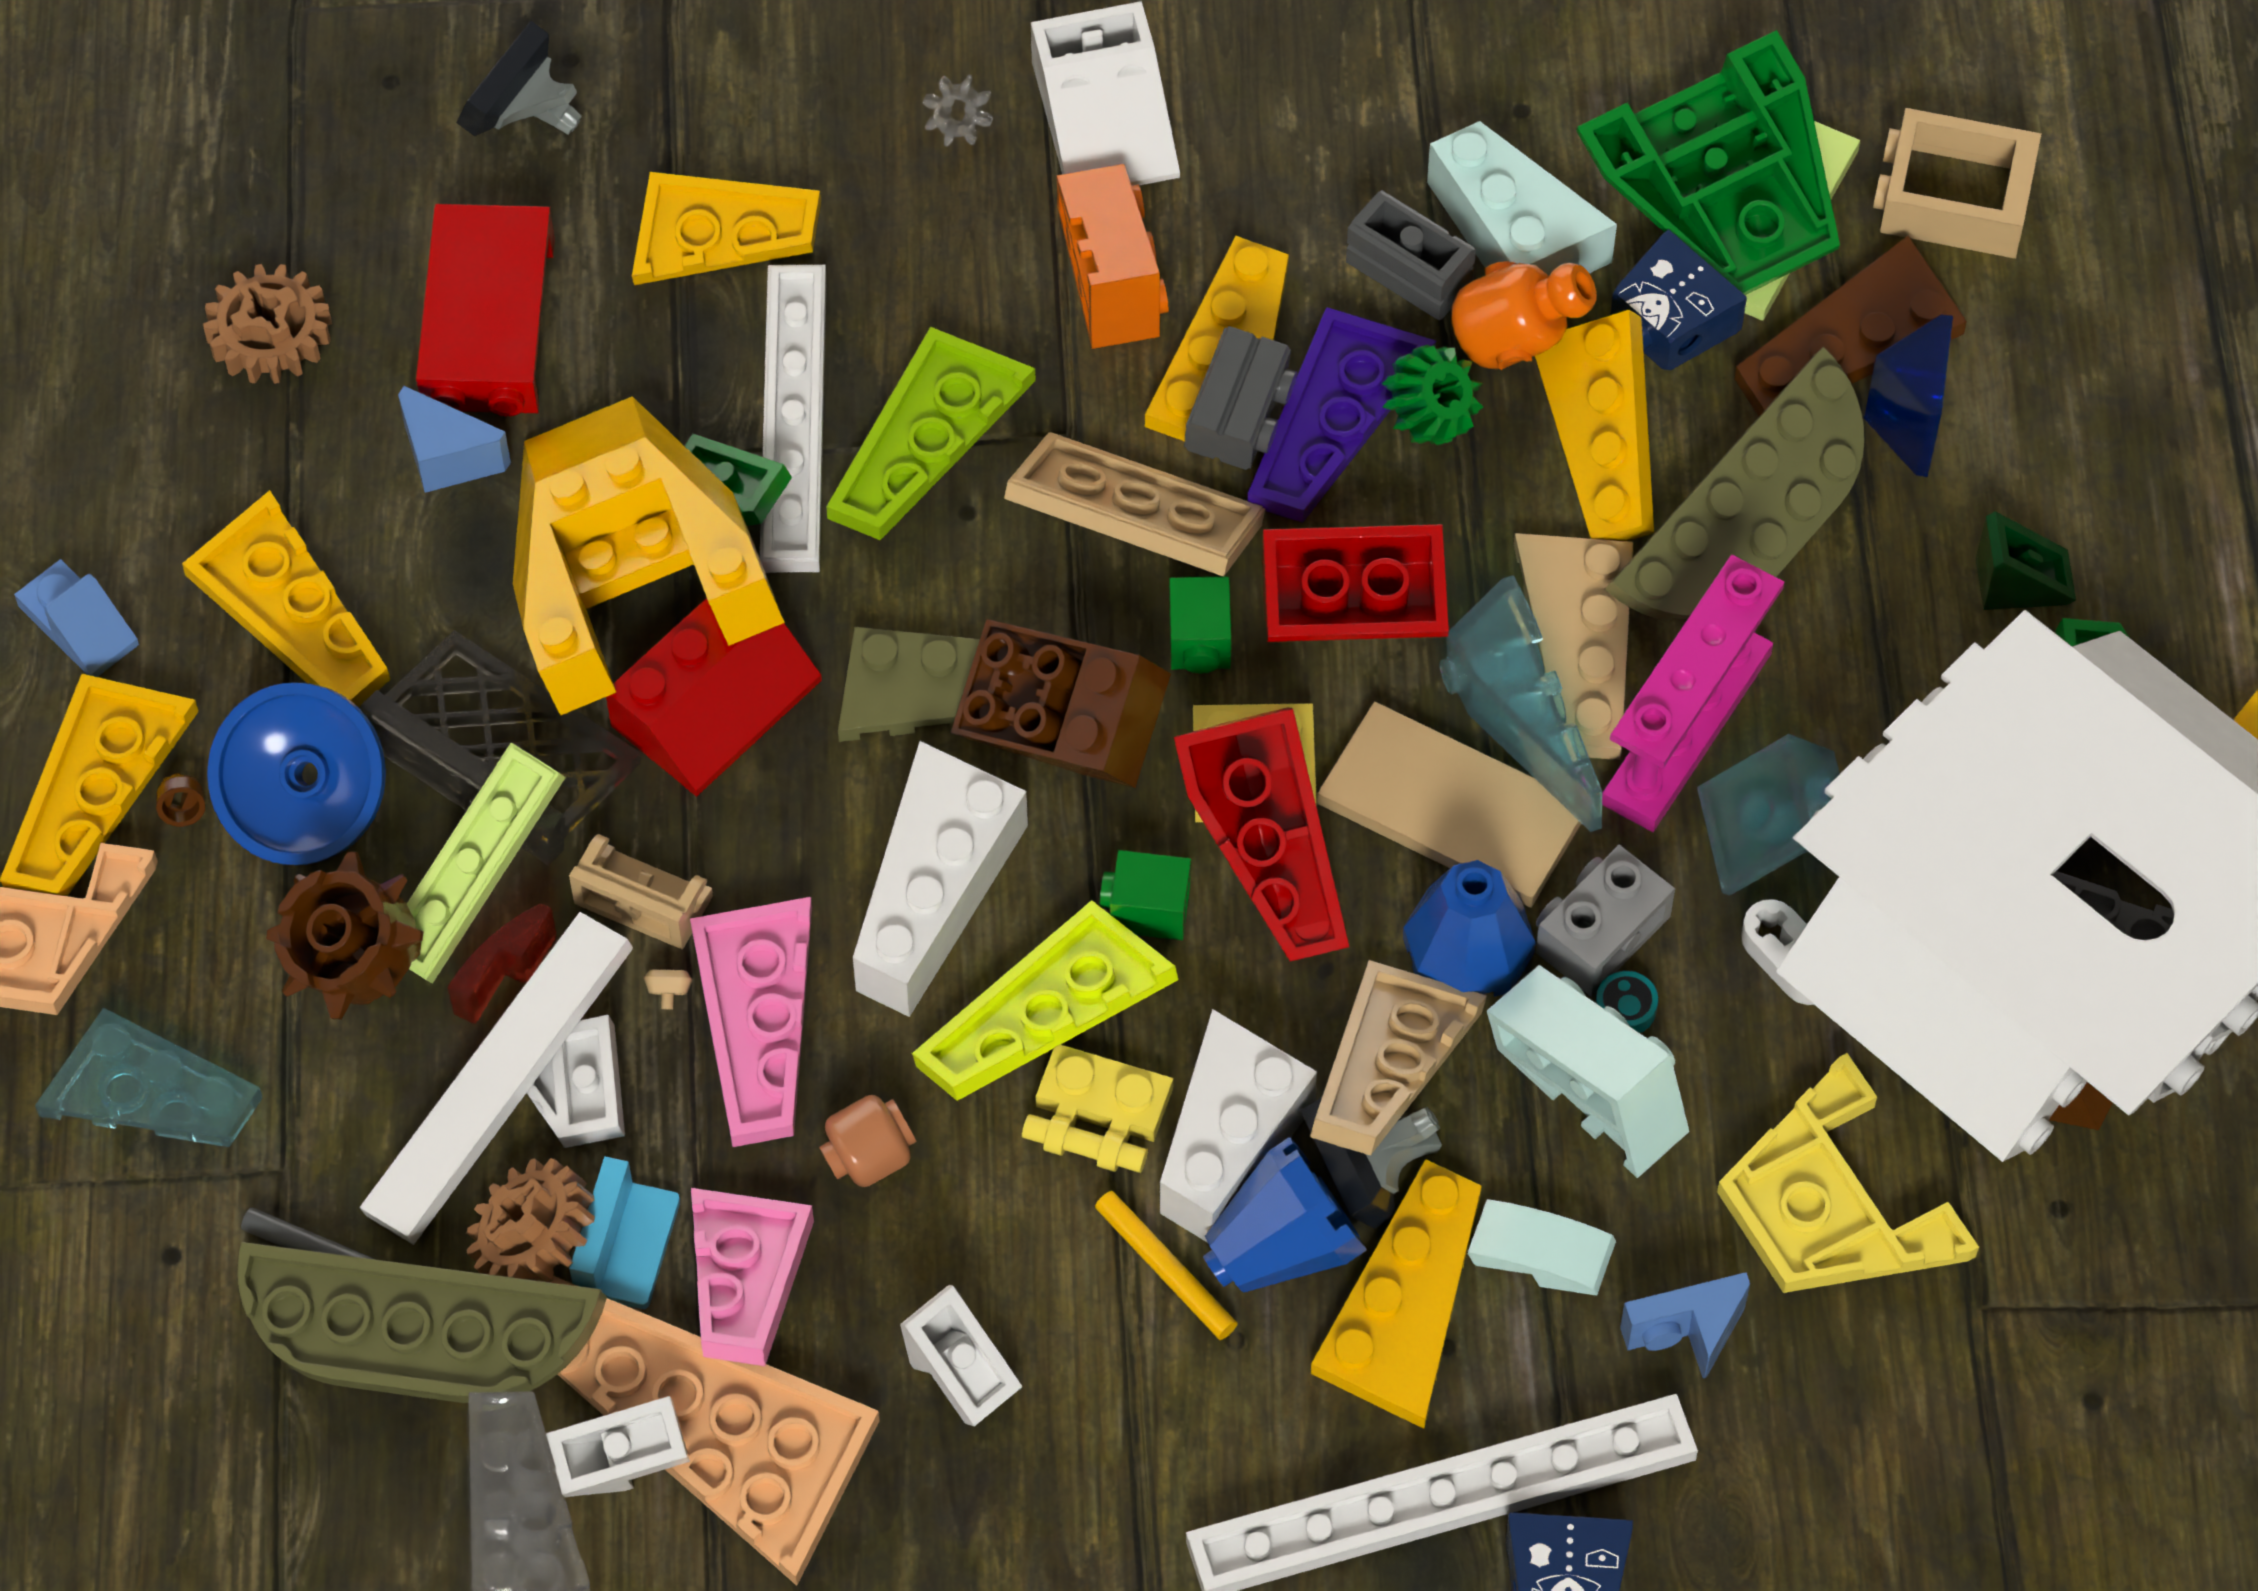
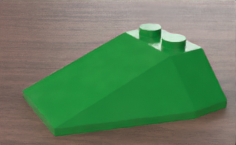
(1727, 166)

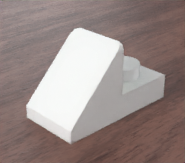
(959, 1356)
(616, 1448)

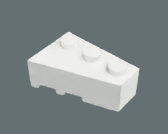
(1234, 1112)

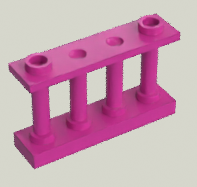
(1691, 693)

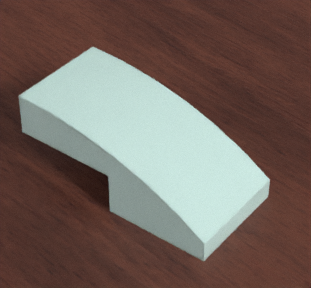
(1540, 1243)

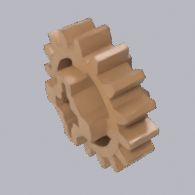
(262, 323)
(531, 1222)

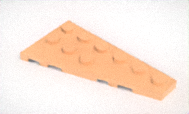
(758, 1441)

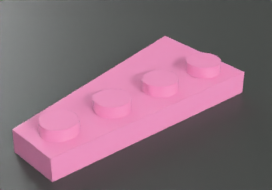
(755, 1002)

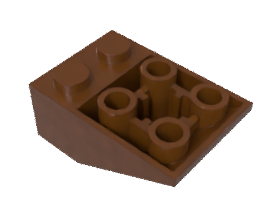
(1062, 702)

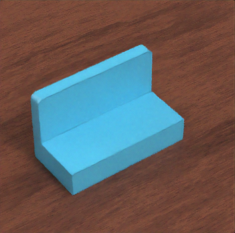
(626, 1236)

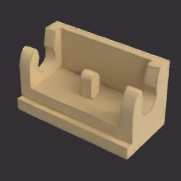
(638, 893)

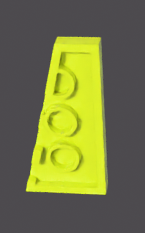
(1053, 994)

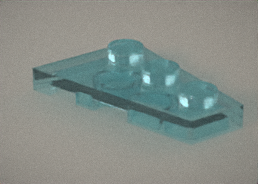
(148, 1083)

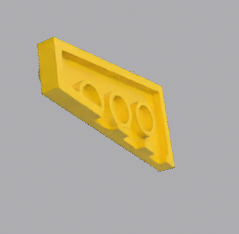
(1243, 296)
(1602, 421)
(281, 597)
(93, 775)
(1399, 1311)

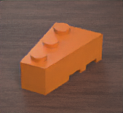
(1111, 255)

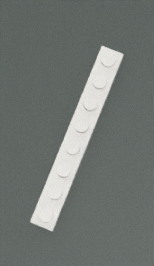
(1441, 1496)

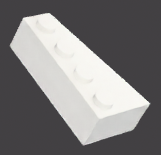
(936, 869)

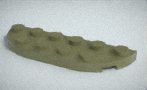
(1758, 498)
(412, 1324)

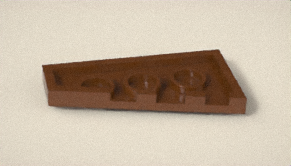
(1853, 324)

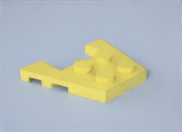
(1812, 1212)

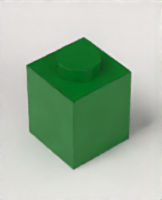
(1200, 623)
(1149, 893)

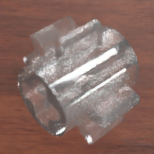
(943, 112)

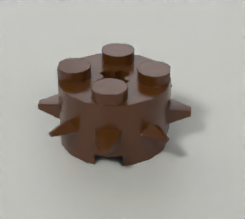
(345, 936)

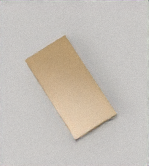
(1135, 503)
(1448, 801)

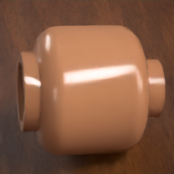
(867, 1141)

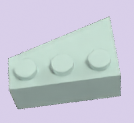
(1514, 206)
(1595, 1061)

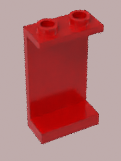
(484, 307)

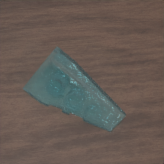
(1505, 690)

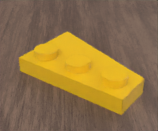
(719, 224)

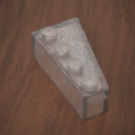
(515, 1505)

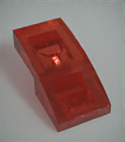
(510, 951)

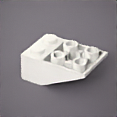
(1104, 93)

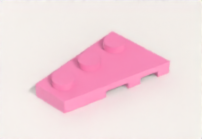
(745, 1270)

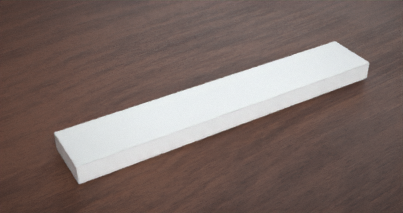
(794, 414)
(496, 1078)

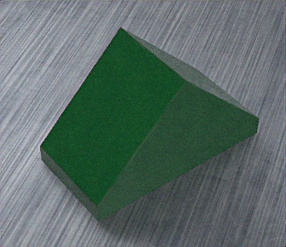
(2021, 567)

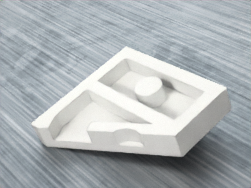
(581, 1086)

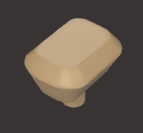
(668, 984)

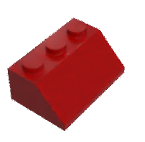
(1354, 583)
(704, 702)

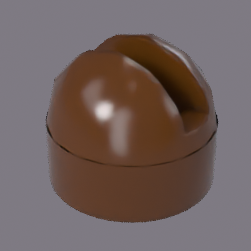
(192, 800)

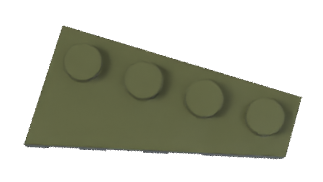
(903, 681)

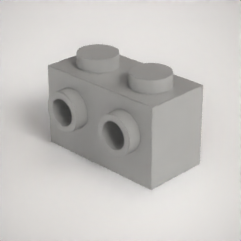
(1603, 918)

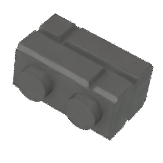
(1409, 254)
(1239, 397)

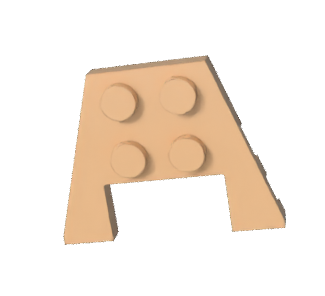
(56, 938)

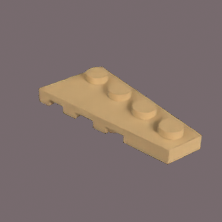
(1580, 628)
(1389, 1052)

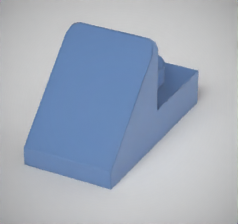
(77, 618)
(1699, 1311)

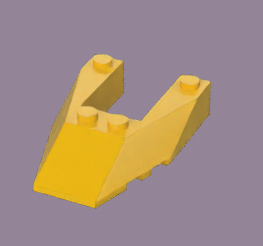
(611, 511)

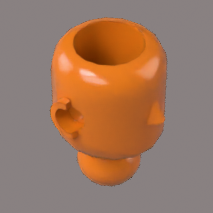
(1518, 311)

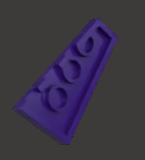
(1330, 411)

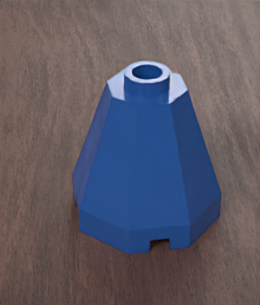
(1470, 931)
(1280, 1225)

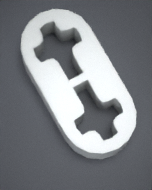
(1768, 949)

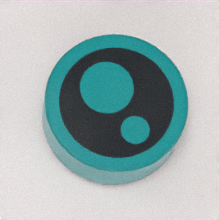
(1631, 996)

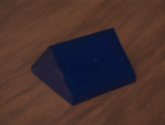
(1909, 393)

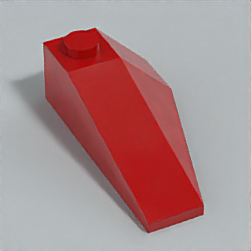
(1262, 813)

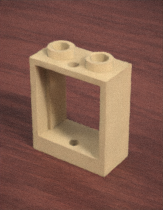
(1952, 221)

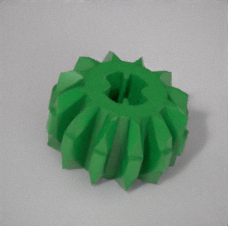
(1432, 395)

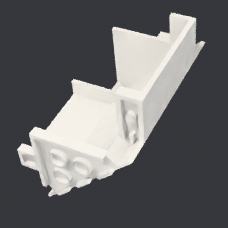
(1963, 948)

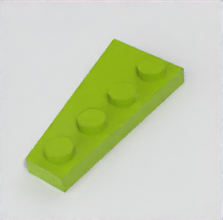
(926, 426)

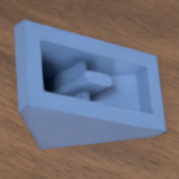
(449, 443)

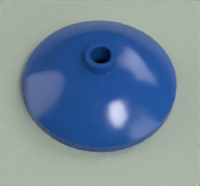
(259, 770)

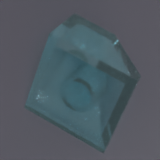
(1761, 807)

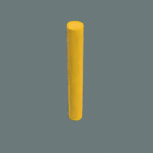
(1166, 1265)

